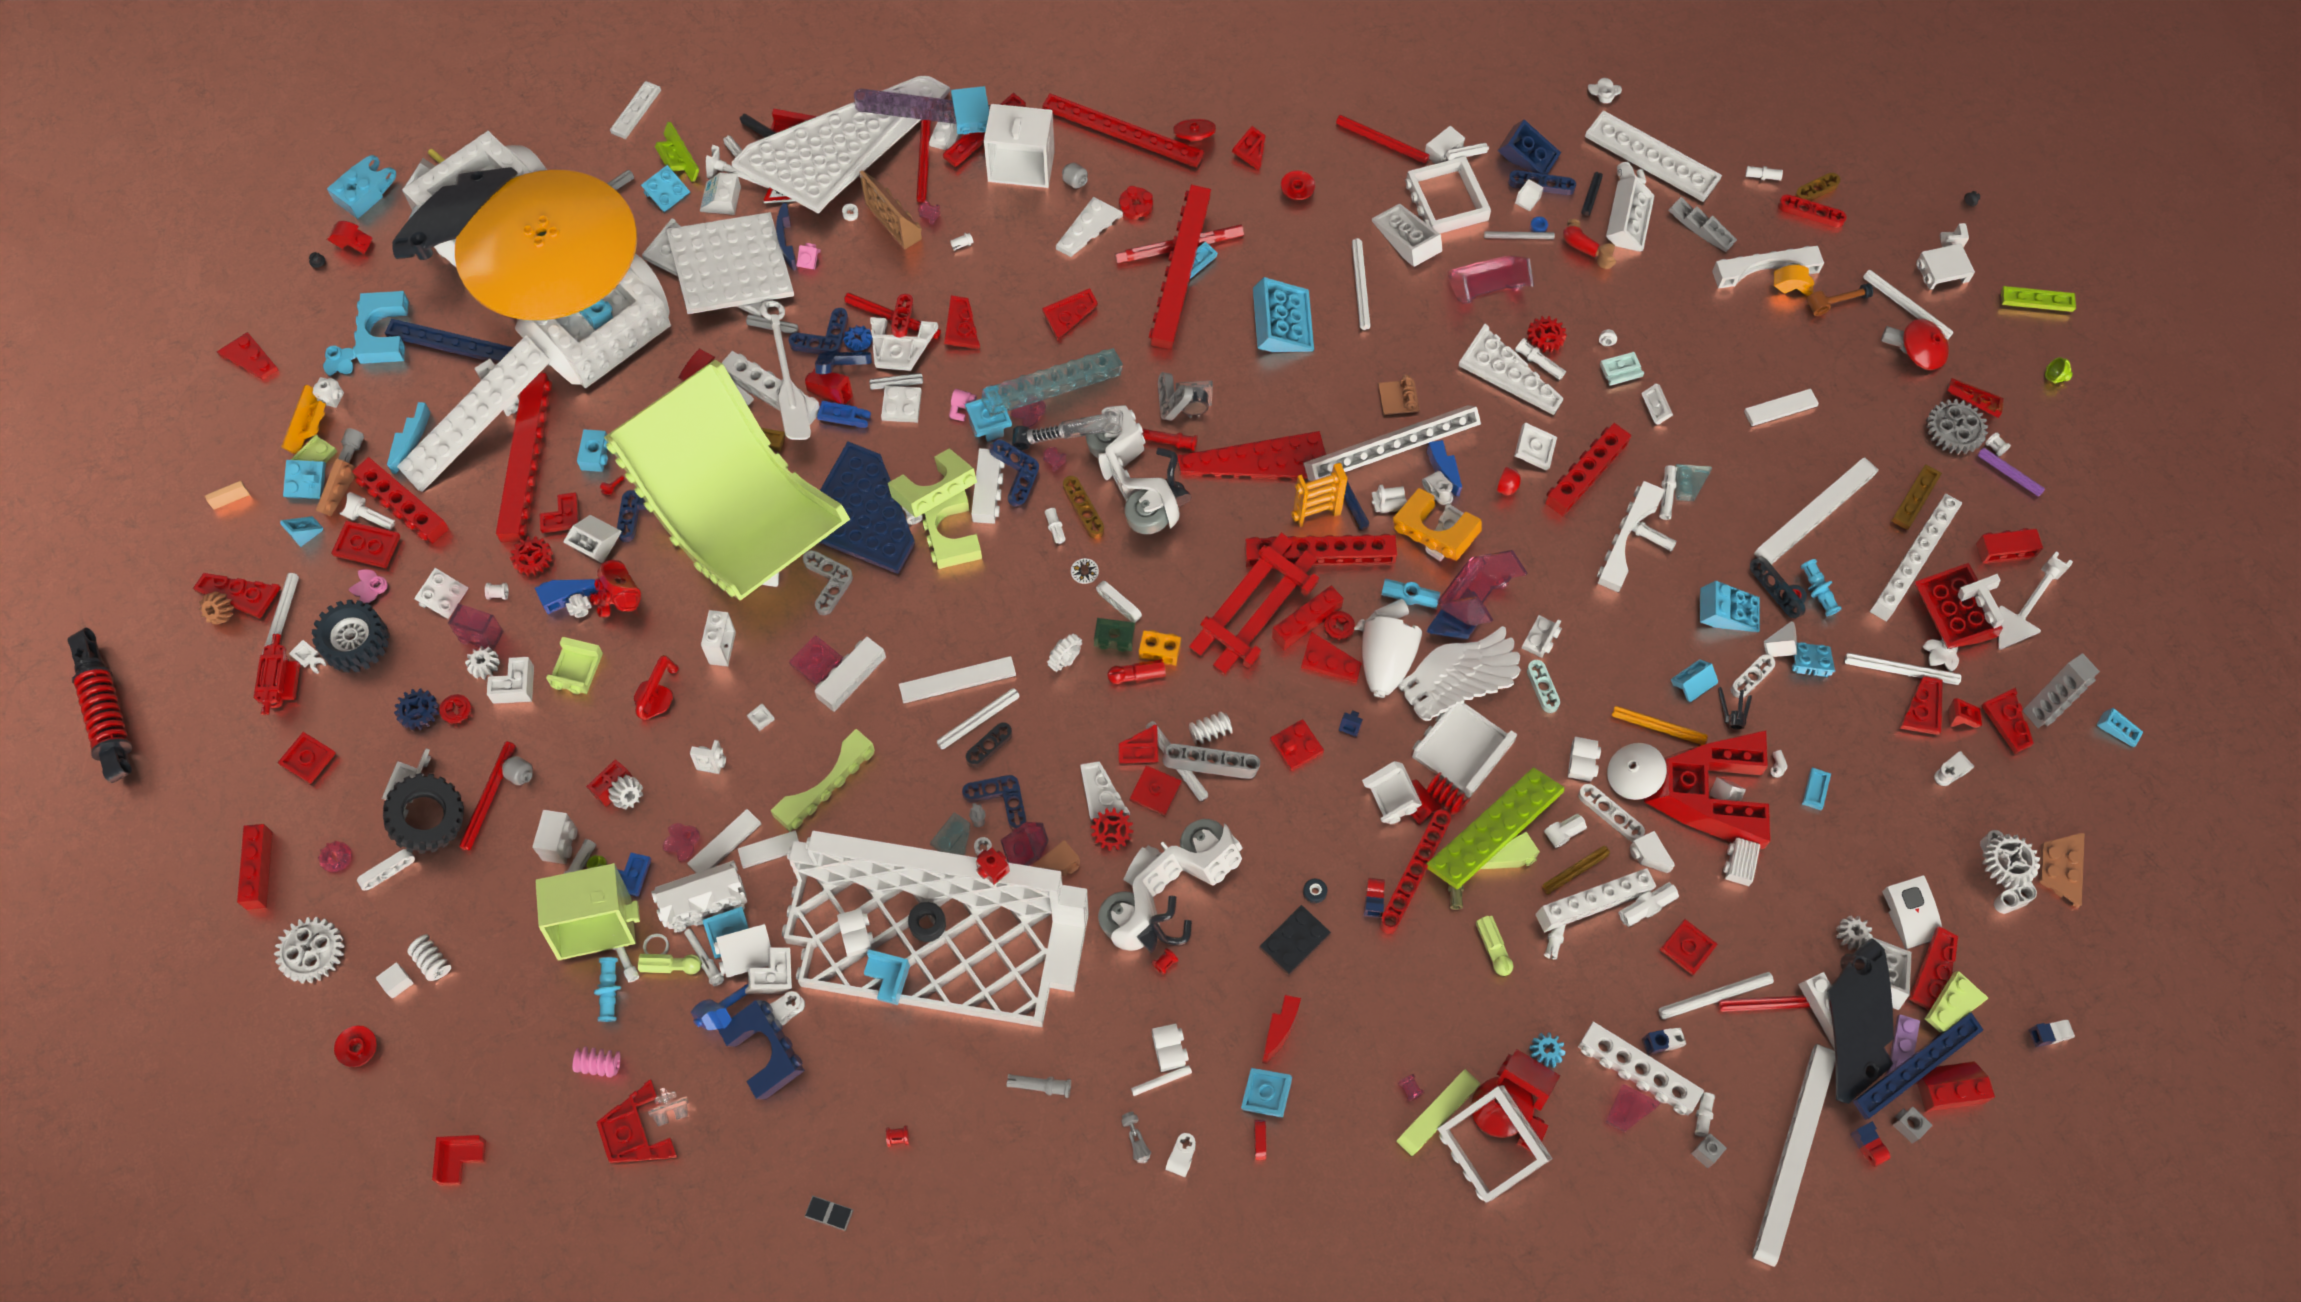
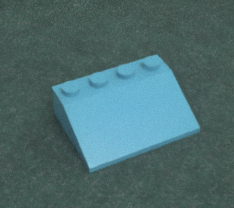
(1282, 317)

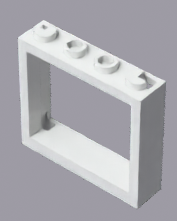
(1457, 221)
(1521, 1125)

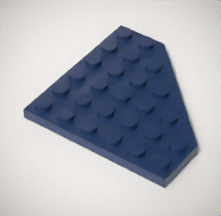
(876, 522)

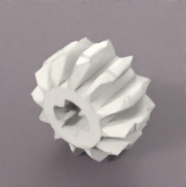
(482, 662)
(625, 792)
(1853, 932)

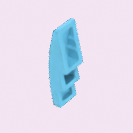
(405, 442)

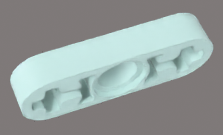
(1542, 694)

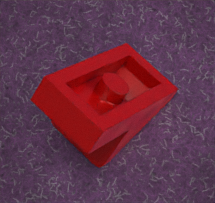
(1964, 712)

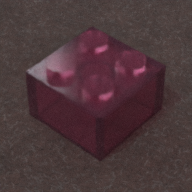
(475, 627)

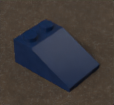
(1529, 149)

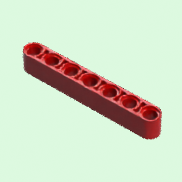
(1411, 879)

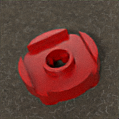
(1136, 194)

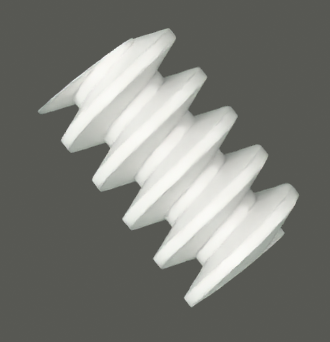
(1210, 727)
(428, 959)

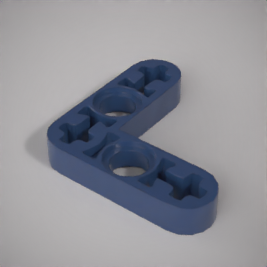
(829, 340)
(827, 361)
(1023, 470)
(637, 504)
(1006, 793)

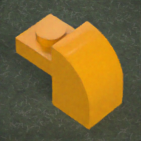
(1794, 277)

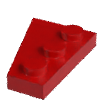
(249, 355)
(1982, 399)
(1925, 708)
(2008, 719)

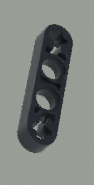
(1774, 590)

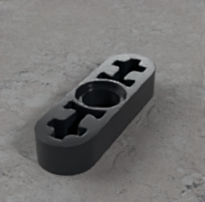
(989, 752)

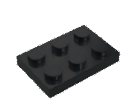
(1294, 940)

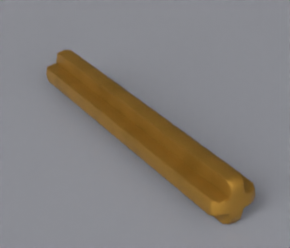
(1576, 869)

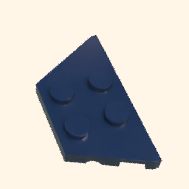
(1450, 626)

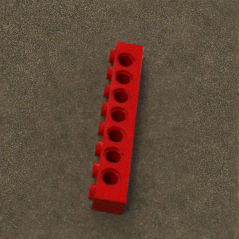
(1330, 556)

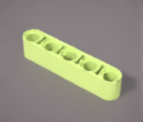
(1438, 1112)

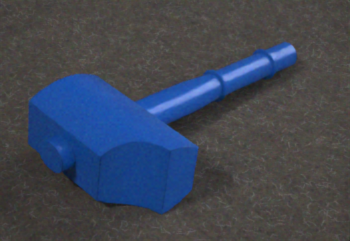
(714, 1015)

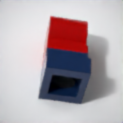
(1374, 898)
(1871, 1144)

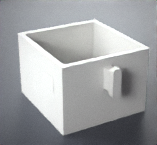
(1019, 145)

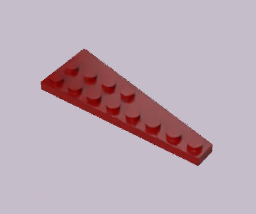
(1258, 459)

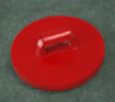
(1194, 129)

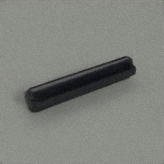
(756, 126)
(1592, 193)

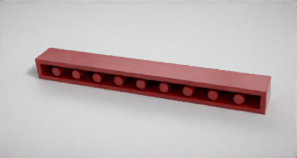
(1181, 266)
(523, 460)

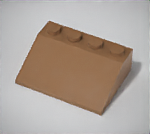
(890, 211)

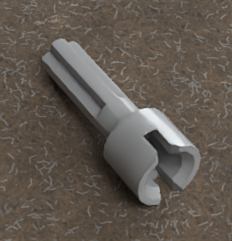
(351, 442)

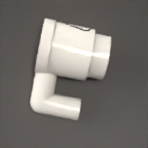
(1625, 170)

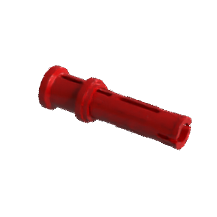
(1178, 439)

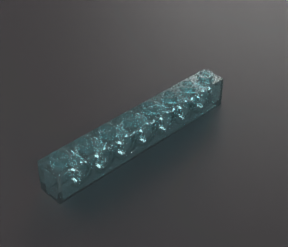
(1051, 382)

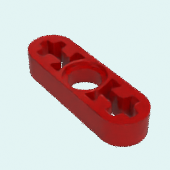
(898, 320)

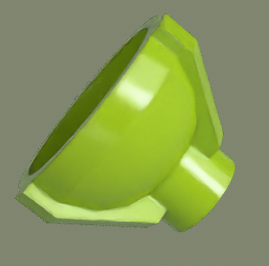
(2058, 370)

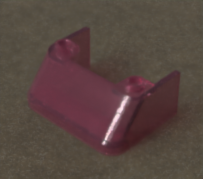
(1491, 276)
(1475, 582)

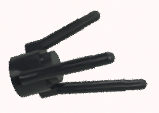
(1737, 718)

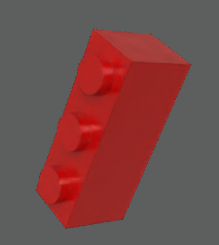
(2009, 545)

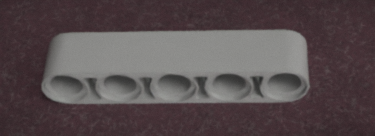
(1202, 764)

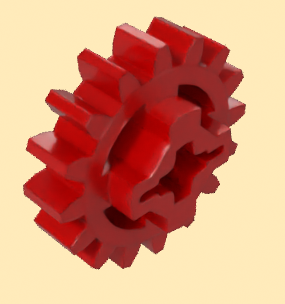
(1546, 334)
(533, 555)
(1105, 821)

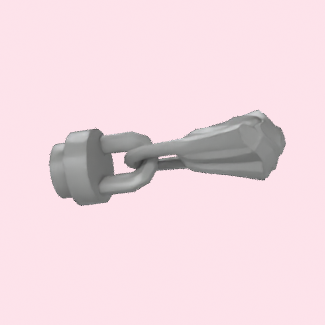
(1140, 1150)

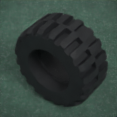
(423, 787)

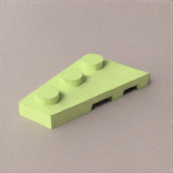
(1954, 1002)

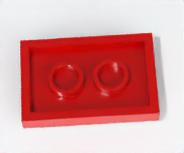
(366, 544)

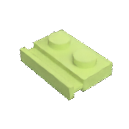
(316, 450)

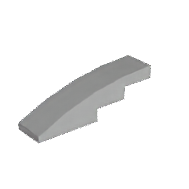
(1707, 228)

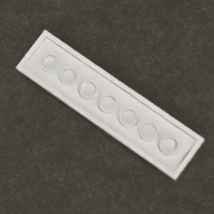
(1653, 156)

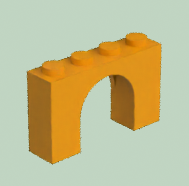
(1447, 542)

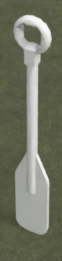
(790, 398)

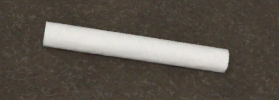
(1161, 1080)

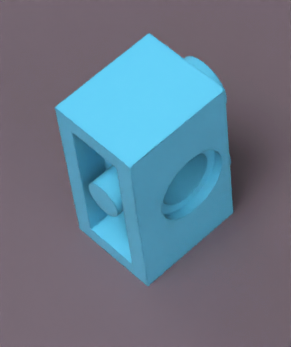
(591, 460)

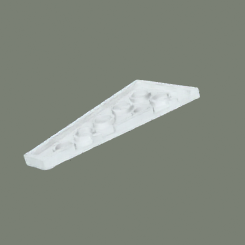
(1506, 369)

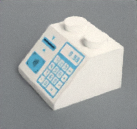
(721, 194)

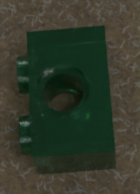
(1108, 627)

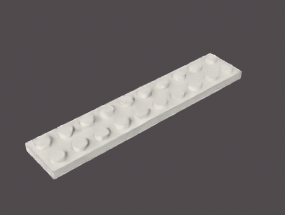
(473, 413)

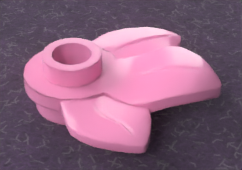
(366, 588)

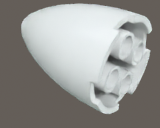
(1388, 652)

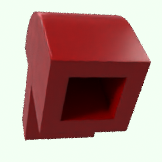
(347, 233)

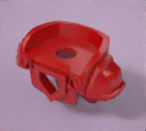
(623, 594)

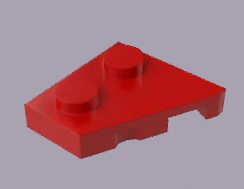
(1251, 147)
(1140, 747)

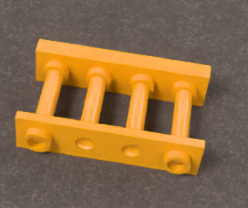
(1333, 499)

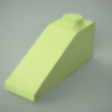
(1515, 854)

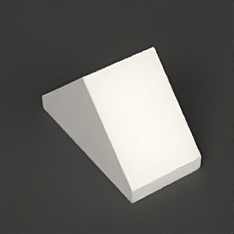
(1782, 642)

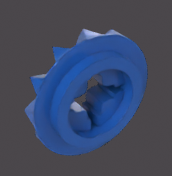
(855, 344)

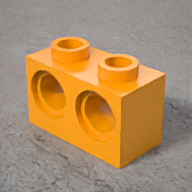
(1159, 650)

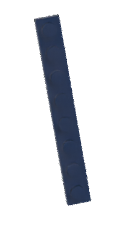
(447, 341)
(1917, 1066)

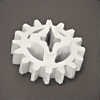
(1064, 652)

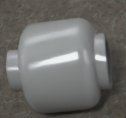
(1074, 175)
(517, 770)

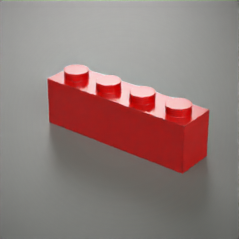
(1307, 617)
(254, 866)

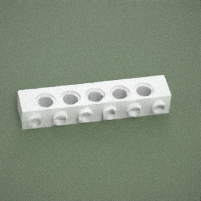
(745, 379)
(1595, 900)
(1652, 1069)

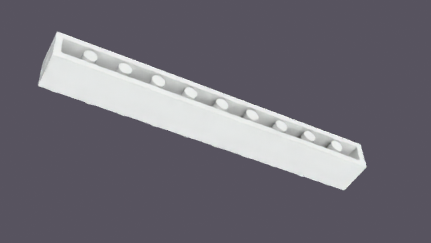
(1394, 442)

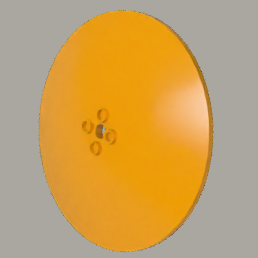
(551, 275)

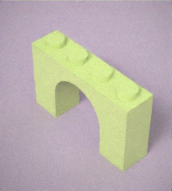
(919, 499)
(946, 550)

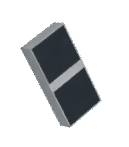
(829, 1213)

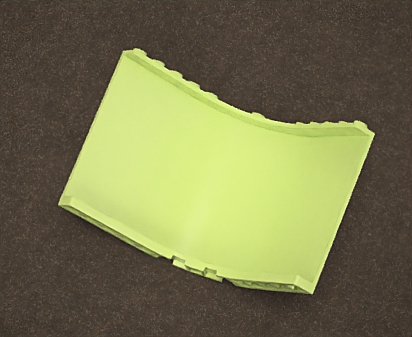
(720, 483)

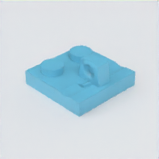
(304, 479)
(724, 924)
(1266, 1092)

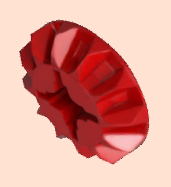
(1342, 618)
(448, 705)

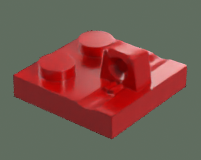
(1296, 744)

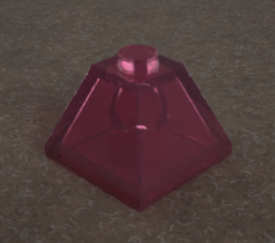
(1025, 843)

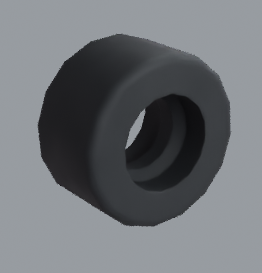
(932, 933)

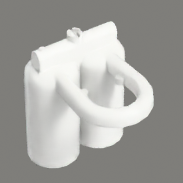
(1388, 499)

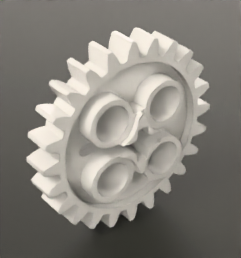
(293, 943)

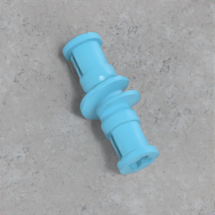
(1820, 587)
(607, 989)

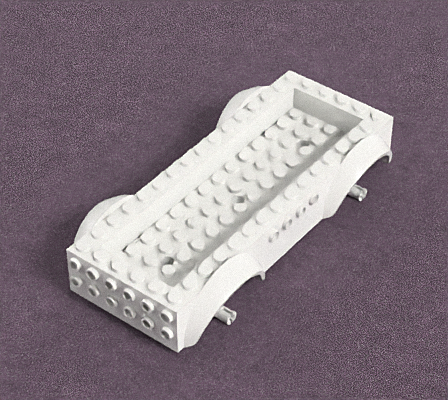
(569, 341)

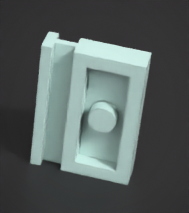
(1621, 368)

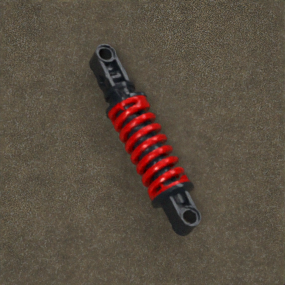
(99, 707)

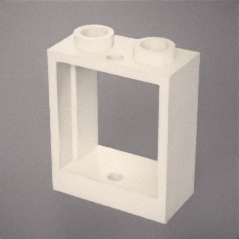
(718, 633)

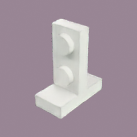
(1984, 599)

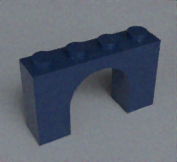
(783, 1064)

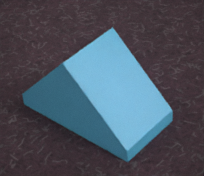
(302, 529)

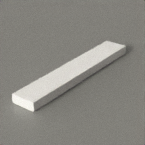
(957, 679)

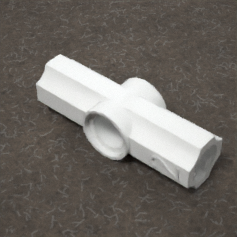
(1648, 904)

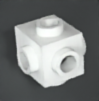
(328, 391)

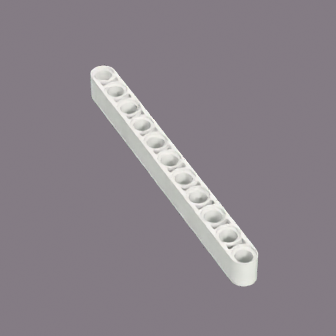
(1794, 1156)

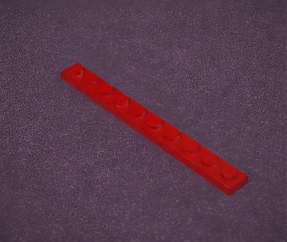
(1123, 130)

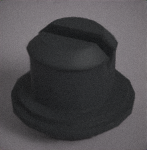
(1972, 198)
(316, 259)

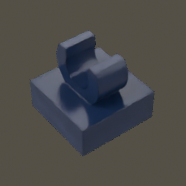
(1351, 723)

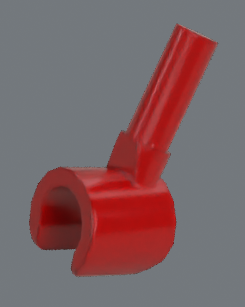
(609, 488)

